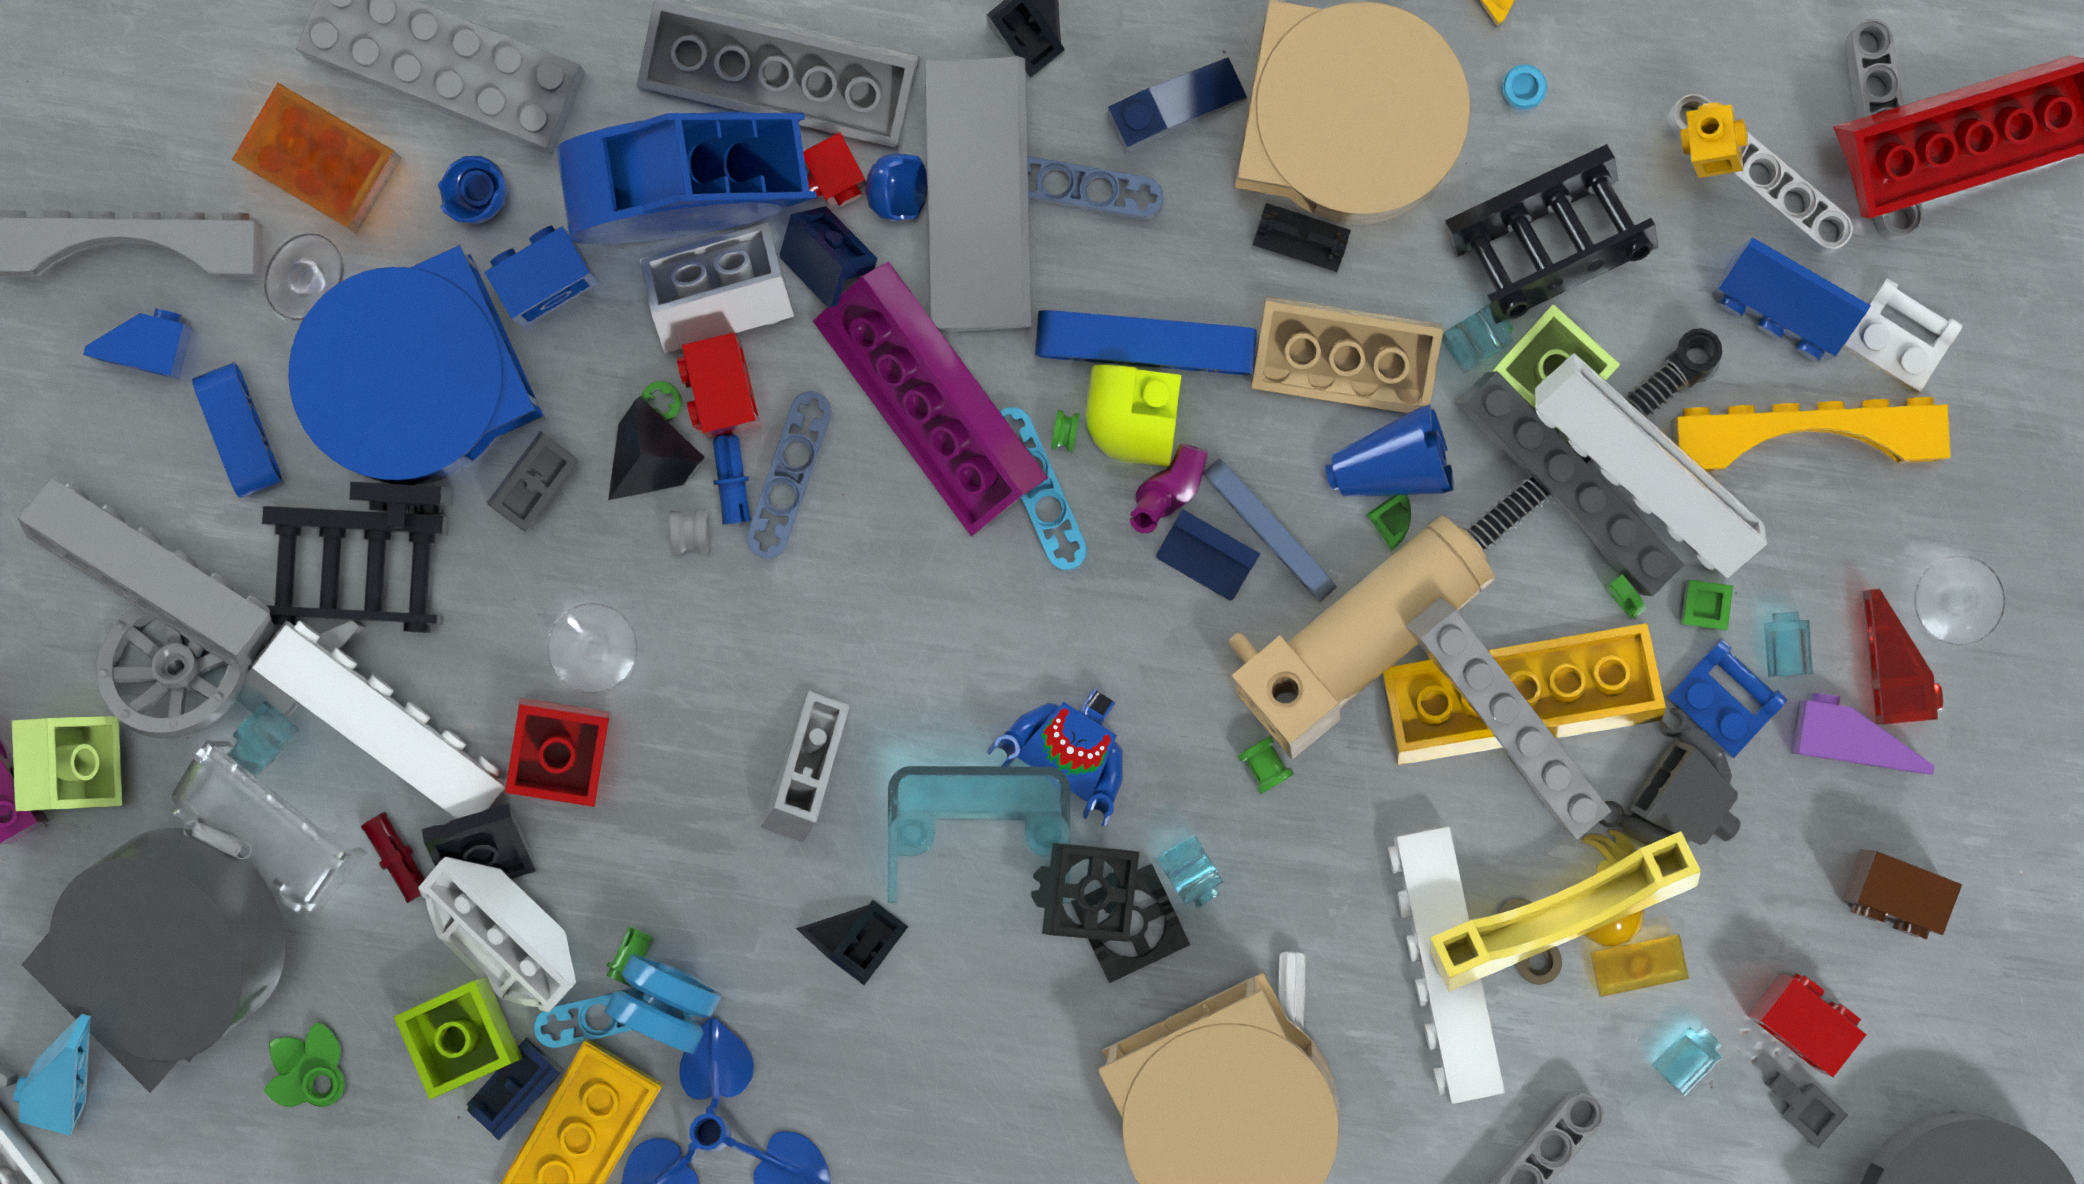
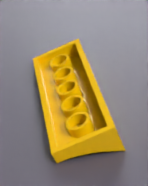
(1569, 681)

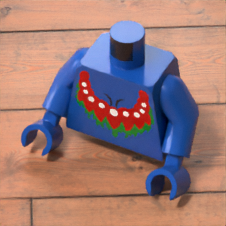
(1073, 744)

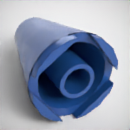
(1395, 460)

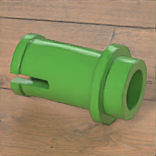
(633, 942)

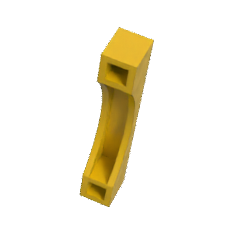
(1901, 433)

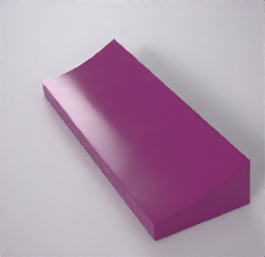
(929, 398)

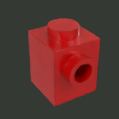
(834, 171)

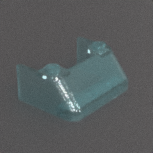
(974, 793)

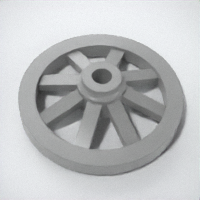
(164, 667)

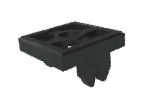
(1116, 898)
(1171, 941)

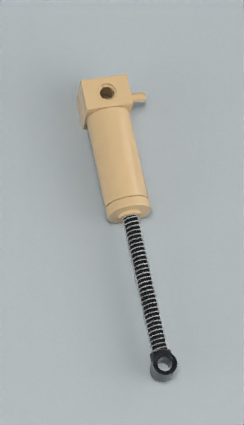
(1367, 625)

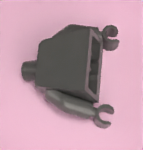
(1683, 792)

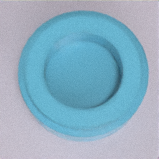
(1524, 87)

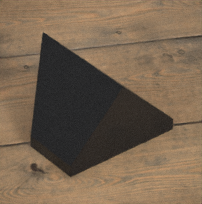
(1028, 30)
(649, 454)
(856, 938)

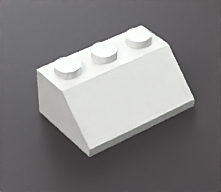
(716, 287)

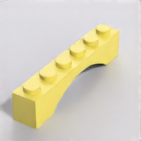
(1515, 935)

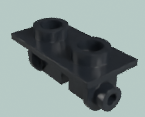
(1301, 237)

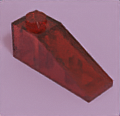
(1899, 674)

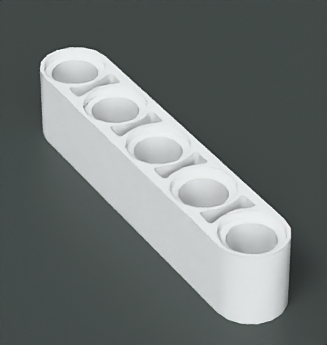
(1782, 180)

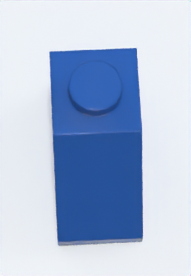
(145, 344)

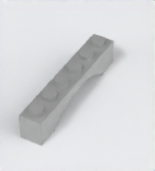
(218, 246)
(1509, 717)

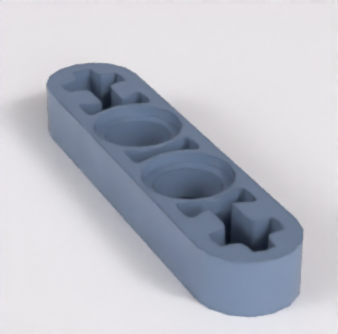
(1079, 178)
(783, 473)
(1269, 530)

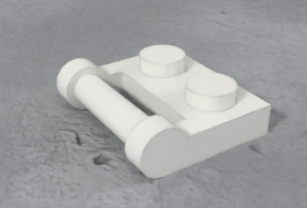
(1894, 348)

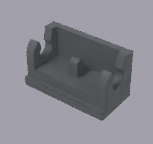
(532, 481)

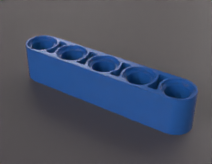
(1145, 342)

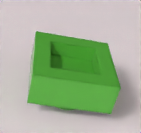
(1706, 605)

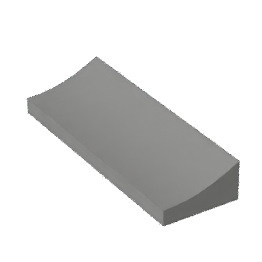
(777, 69)
(978, 194)

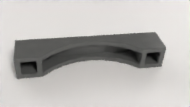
(1592, 504)

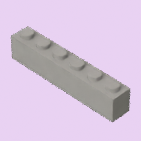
(147, 573)

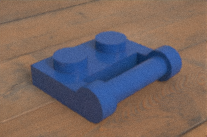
(1716, 709)

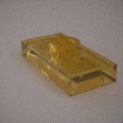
(1639, 965)

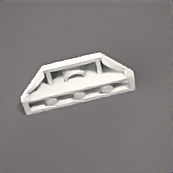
(499, 932)

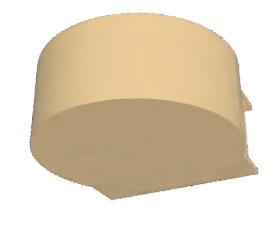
(1352, 111)
(1225, 1095)

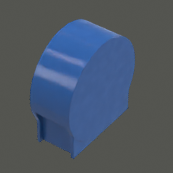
(681, 175)
(408, 372)

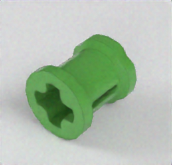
(1265, 764)

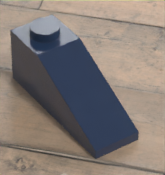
(1175, 104)

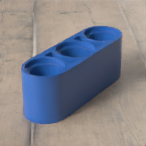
(237, 430)

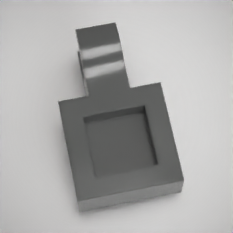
(1809, 1111)

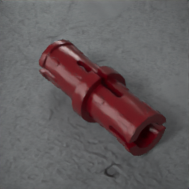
(394, 856)

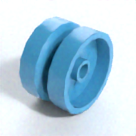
(665, 997)

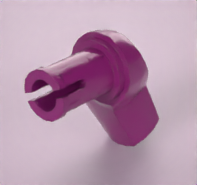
(1169, 488)

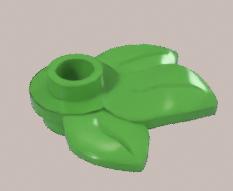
(301, 1064)

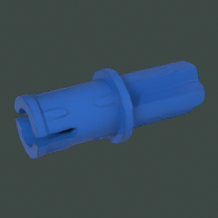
(731, 479)

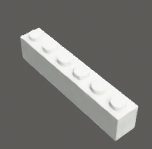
(1649, 466)
(377, 722)
(1459, 1017)

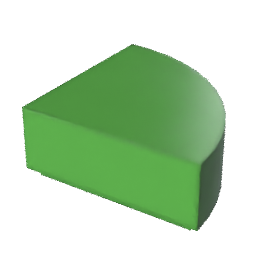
(1392, 519)
(1625, 596)

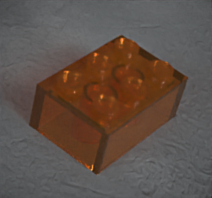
(317, 158)

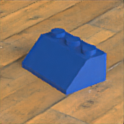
(1789, 300)

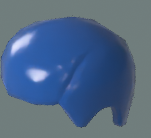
(897, 187)
(472, 190)

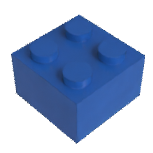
(540, 275)

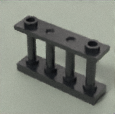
(1534, 199)
(333, 528)

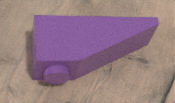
(1846, 735)

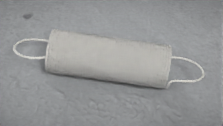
(217, 839)

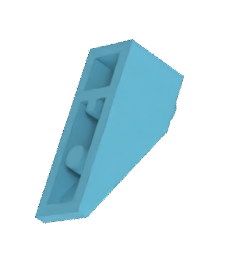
(57, 1082)

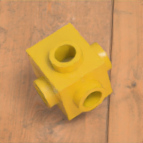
(1714, 139)

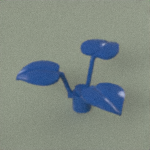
(725, 1069)

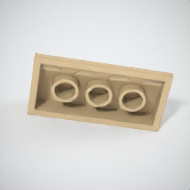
(1346, 355)

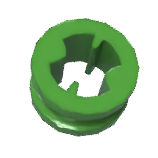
(668, 389)
(1065, 431)

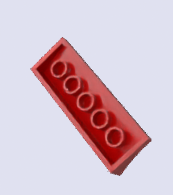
(1966, 136)

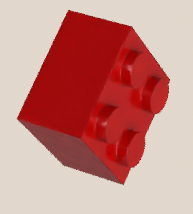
(719, 385)
(557, 752)
(1806, 1024)

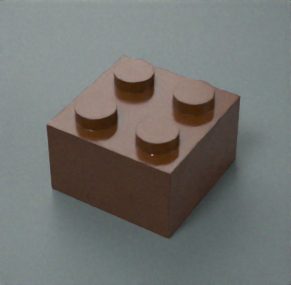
(1898, 890)

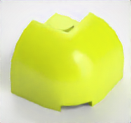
(1133, 413)

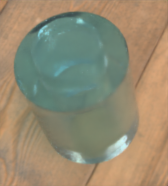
(1788, 645)
(1688, 1059)

